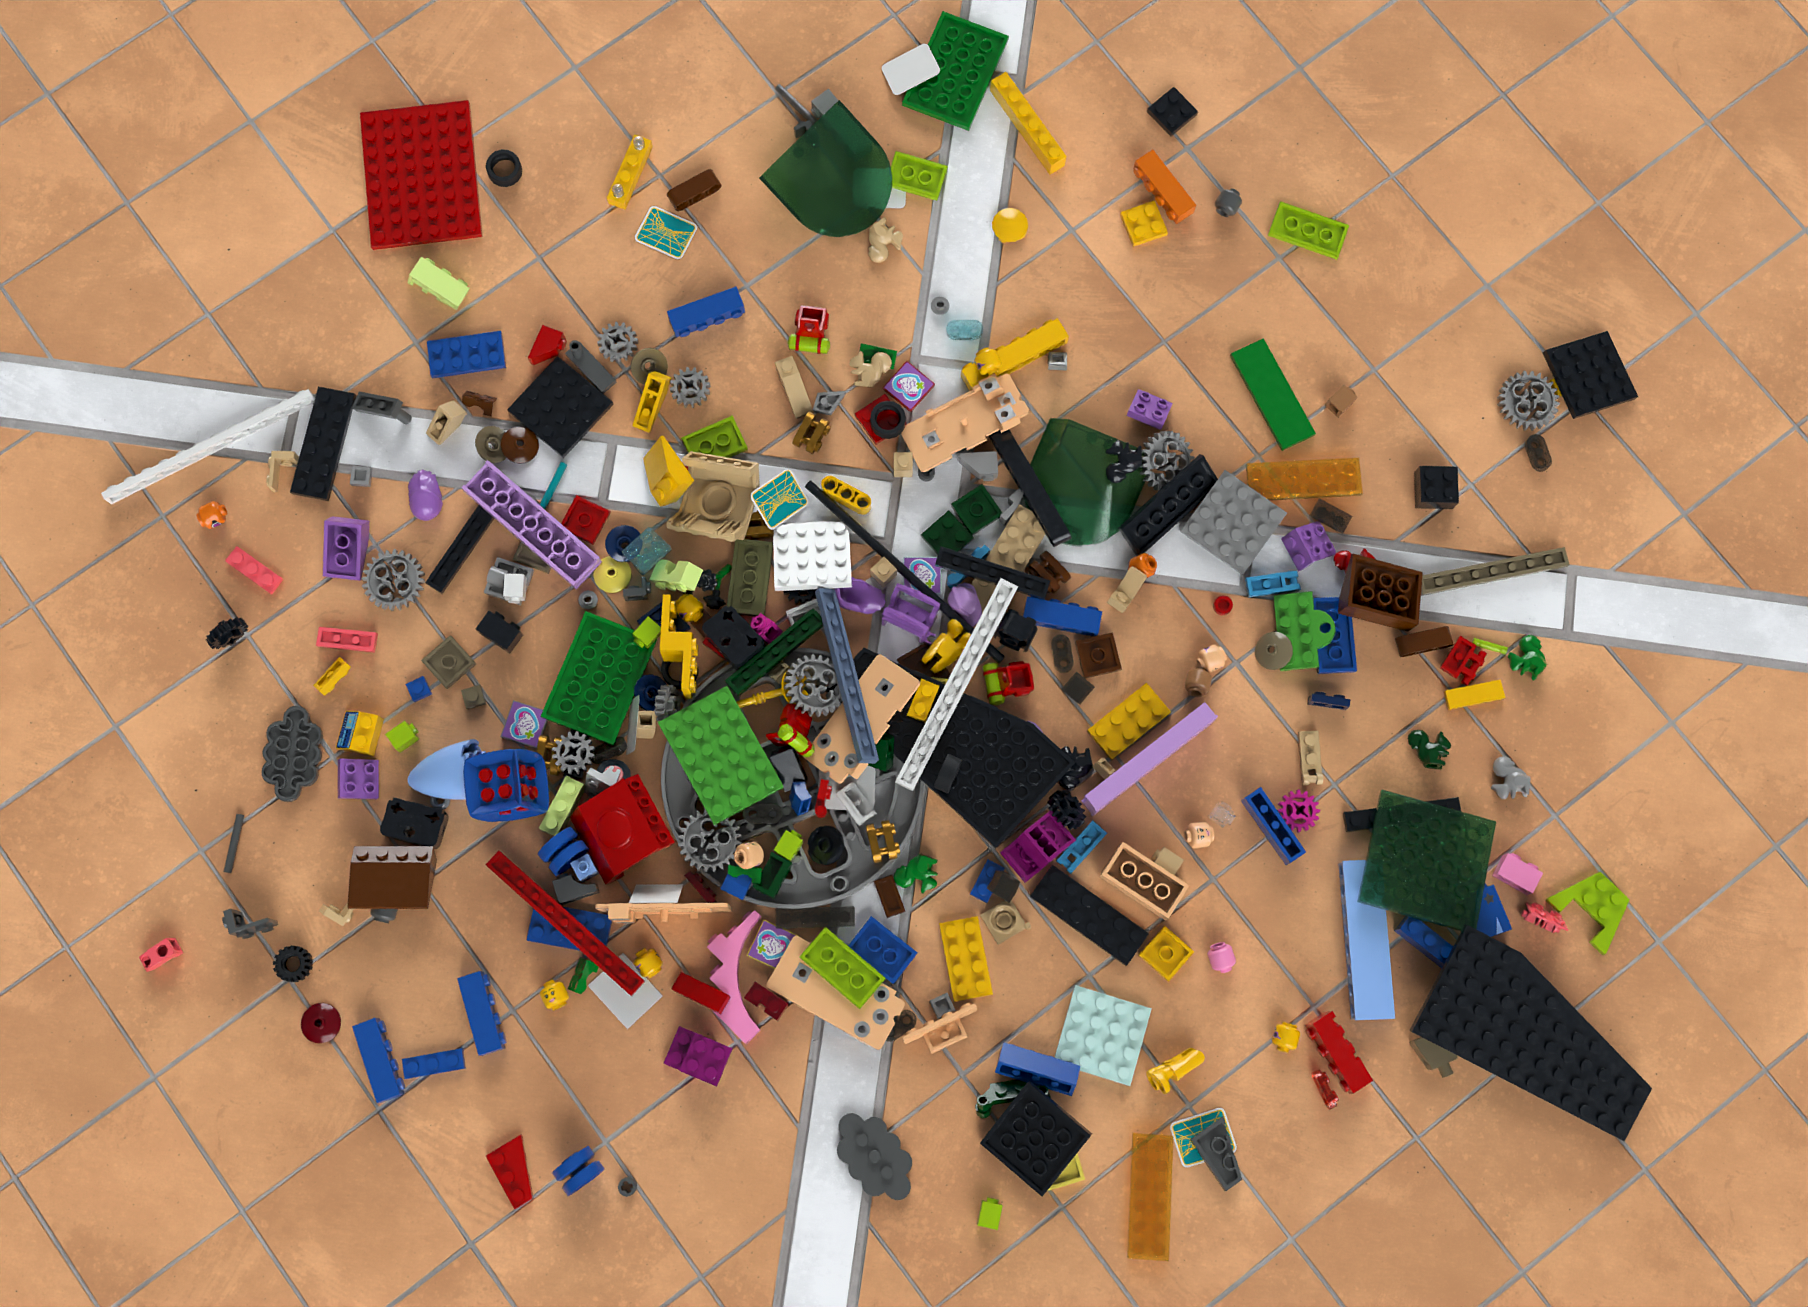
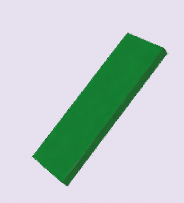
(1272, 394)

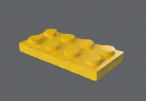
(1128, 721)
(965, 959)

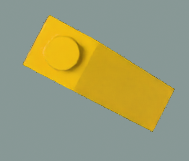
(651, 400)

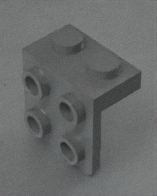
(236, 924)

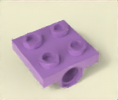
(1149, 409)
(358, 779)

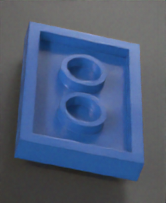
(882, 950)

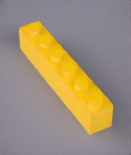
(1028, 123)
(1021, 351)

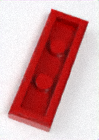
(700, 993)

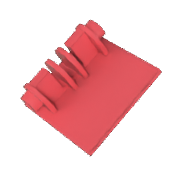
(1550, 920)

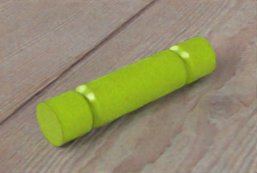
(1490, 646)

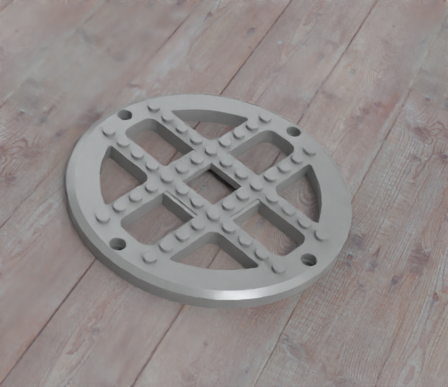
(807, 887)

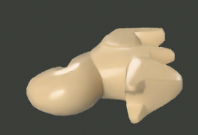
(880, 237)
(869, 373)

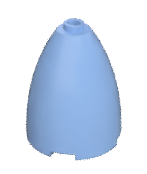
(442, 772)

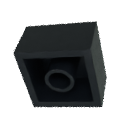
(1436, 487)

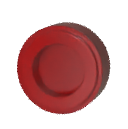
(1223, 605)

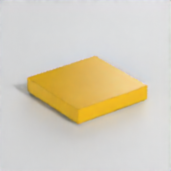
(1166, 953)

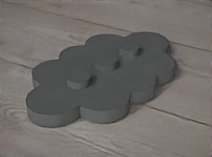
(292, 753)
(874, 1156)

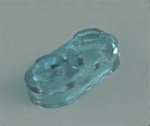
(964, 328)

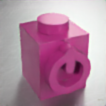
(765, 628)

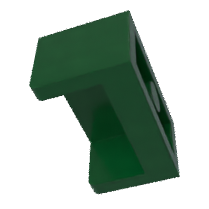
(773, 875)

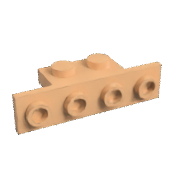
(944, 1031)

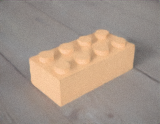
(1144, 881)

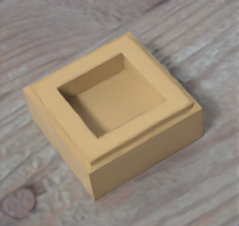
(1104, 768)

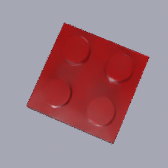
(886, 419)

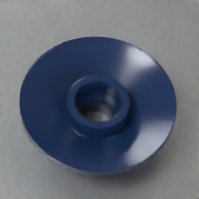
(616, 538)
(650, 684)

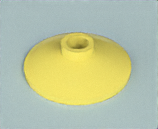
(616, 582)

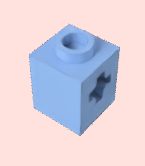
(584, 868)

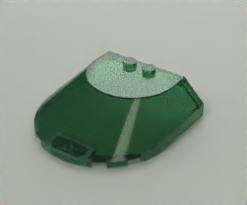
(833, 176)
(1072, 471)

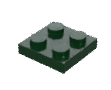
(976, 509)
(947, 533)

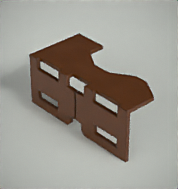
(484, 405)

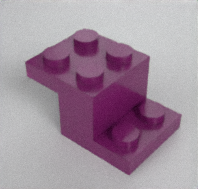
(1037, 846)
(698, 1056)

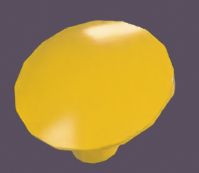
(1010, 225)

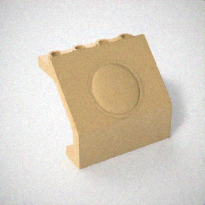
(718, 499)

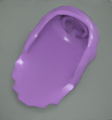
(424, 495)
(860, 597)

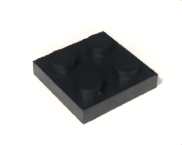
(1172, 111)

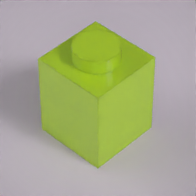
(647, 633)
(403, 736)
(789, 845)
(989, 1213)

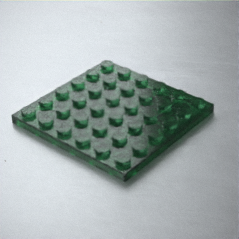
(1427, 861)

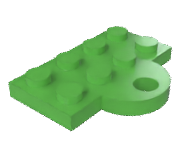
(1302, 626)

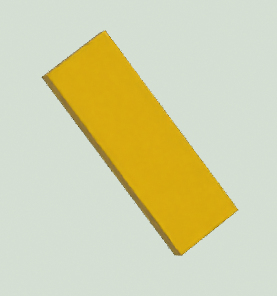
(1474, 694)

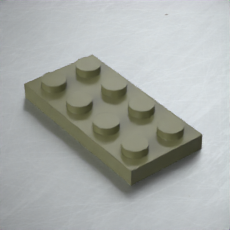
(750, 576)

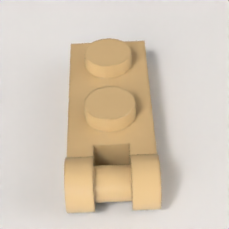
(1310, 757)

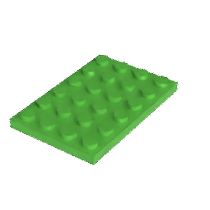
(720, 755)

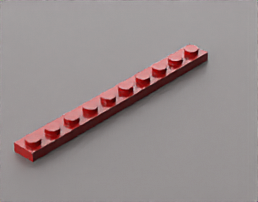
(565, 923)

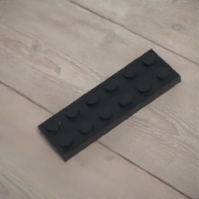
(323, 443)
(1168, 505)
(1089, 915)

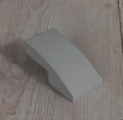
(1014, 500)

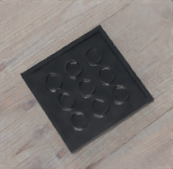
(1590, 374)
(560, 407)
(1035, 1138)

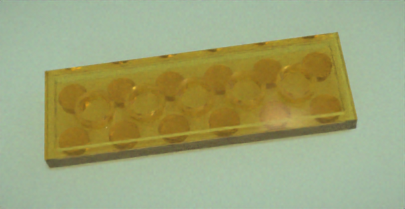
(1306, 478)
(1150, 1197)

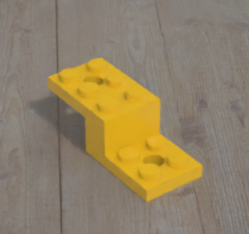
(678, 647)

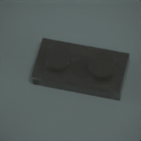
(1330, 516)

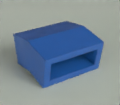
(799, 798)
(737, 886)

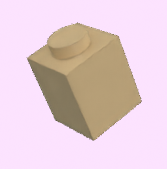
(903, 464)
(883, 572)
(646, 724)
(1167, 860)

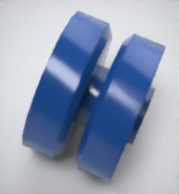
(562, 851)
(576, 1168)

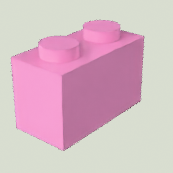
(1517, 873)

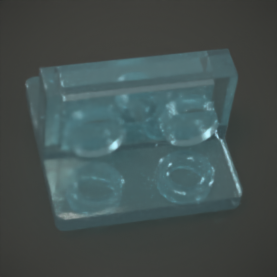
(646, 550)

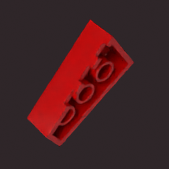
(1338, 1052)

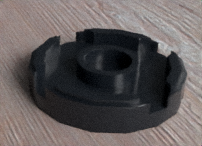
(825, 845)

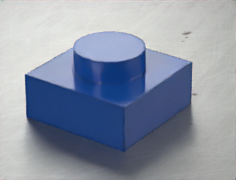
(418, 689)

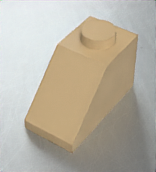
(445, 421)

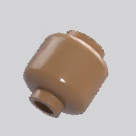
(1198, 682)

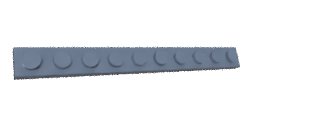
(846, 676)

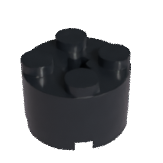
(1016, 631)

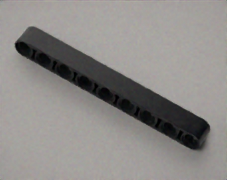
(1031, 486)

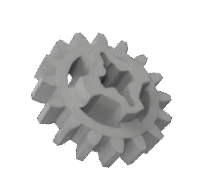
(612, 336)
(690, 379)
(667, 702)
(580, 748)

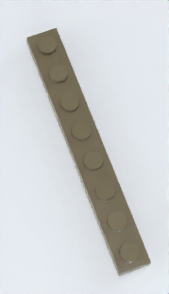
(1494, 571)

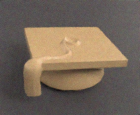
(1004, 921)

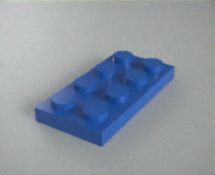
(466, 354)
(1340, 653)
(543, 932)

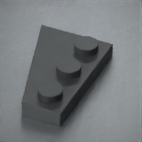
(1216, 1151)

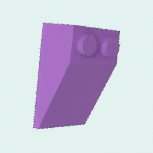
(345, 547)

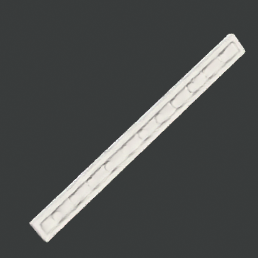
(203, 449)
(956, 684)

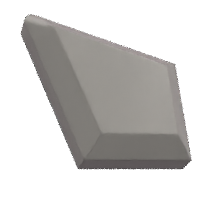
(828, 401)

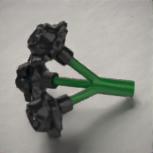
(707, 582)

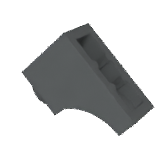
(569, 890)

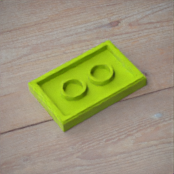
(917, 175)
(717, 439)

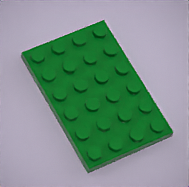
(966, 64)
(597, 679)

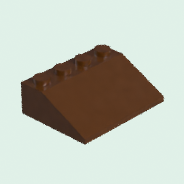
(1381, 593)
(391, 877)

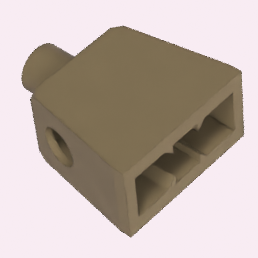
(1433, 1056)

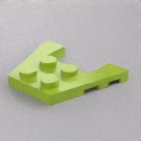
(1600, 900)

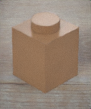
(1341, 400)

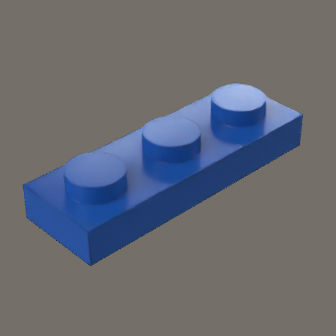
(433, 1063)

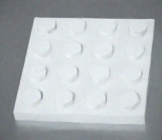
(811, 556)

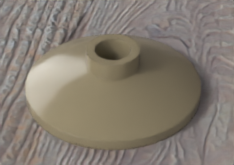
(657, 363)
(491, 435)
(1281, 654)

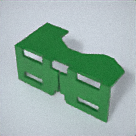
(754, 873)
(587, 970)

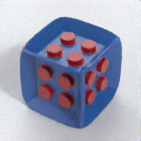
(506, 785)

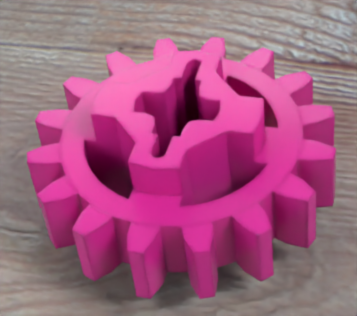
(1293, 805)

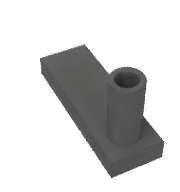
(590, 366)
(381, 406)

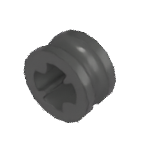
(926, 478)
(624, 1192)

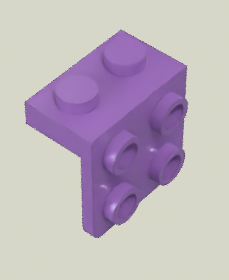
(1308, 545)

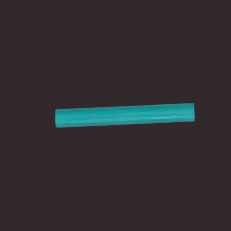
(553, 485)

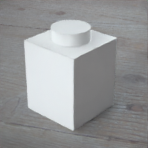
(515, 588)

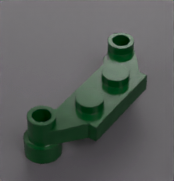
(999, 1094)

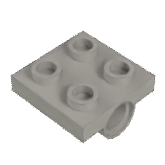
(496, 575)

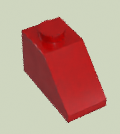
(547, 345)

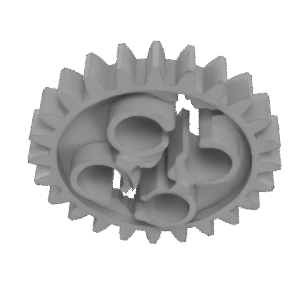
(1512, 401)
(1157, 448)
(377, 584)
(813, 702)
(724, 850)

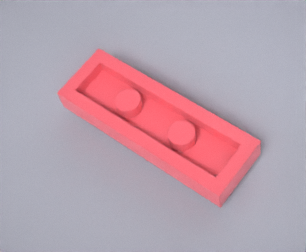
(254, 570)
(346, 639)

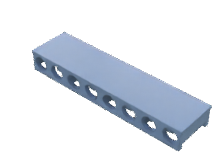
(1365, 949)

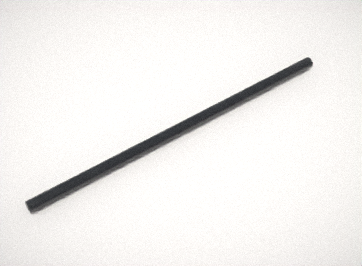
(901, 568)

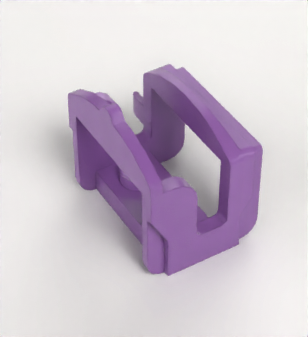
(910, 616)

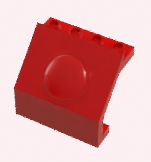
(621, 827)

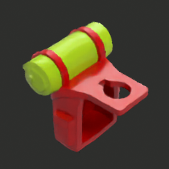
(810, 330)
(1008, 680)
(794, 730)

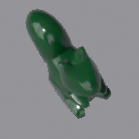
(1429, 752)

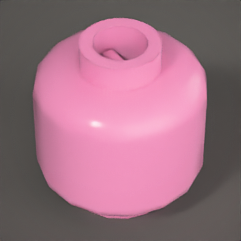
(1221, 957)

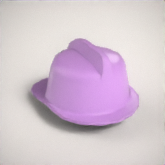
(965, 602)

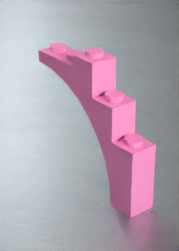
(726, 976)

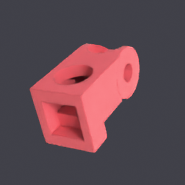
(160, 954)

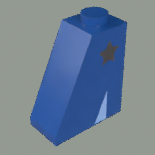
(1492, 915)

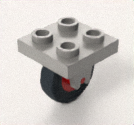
(606, 775)

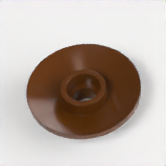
(517, 453)

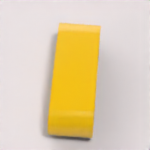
(852, 501)

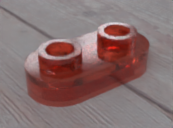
(1321, 1081)

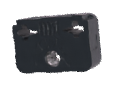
(738, 633)
(416, 817)

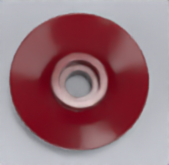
(330, 1023)

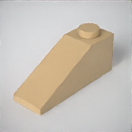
(793, 386)

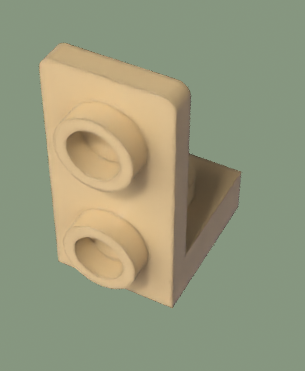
(285, 458)
(1127, 589)
(334, 913)

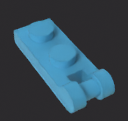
(955, 579)
(1272, 584)
(1082, 846)

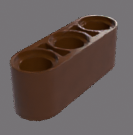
(694, 190)
(1424, 641)

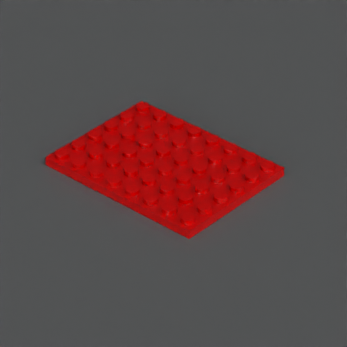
(420, 175)

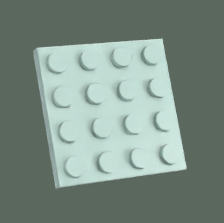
(1103, 1034)

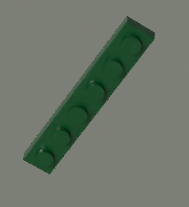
(775, 652)

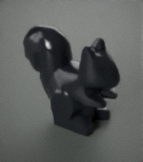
(1128, 461)
(1081, 768)

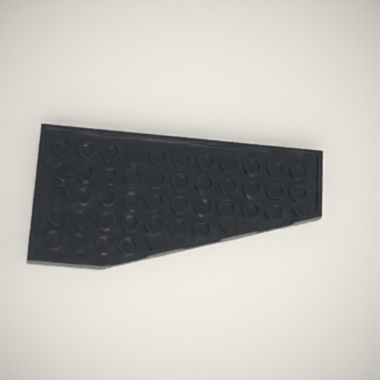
(1004, 758)
(1519, 1027)

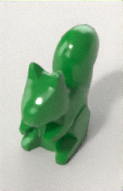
(1533, 658)
(917, 868)

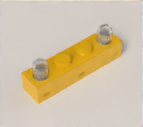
(629, 172)

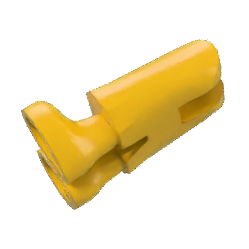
(945, 648)
(1174, 1068)

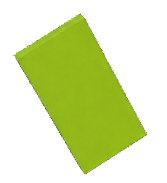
(1308, 230)
(842, 967)

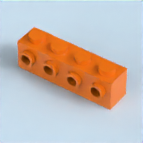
(1164, 187)

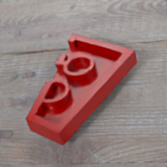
(512, 1171)

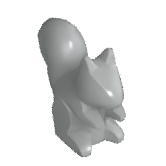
(1514, 778)

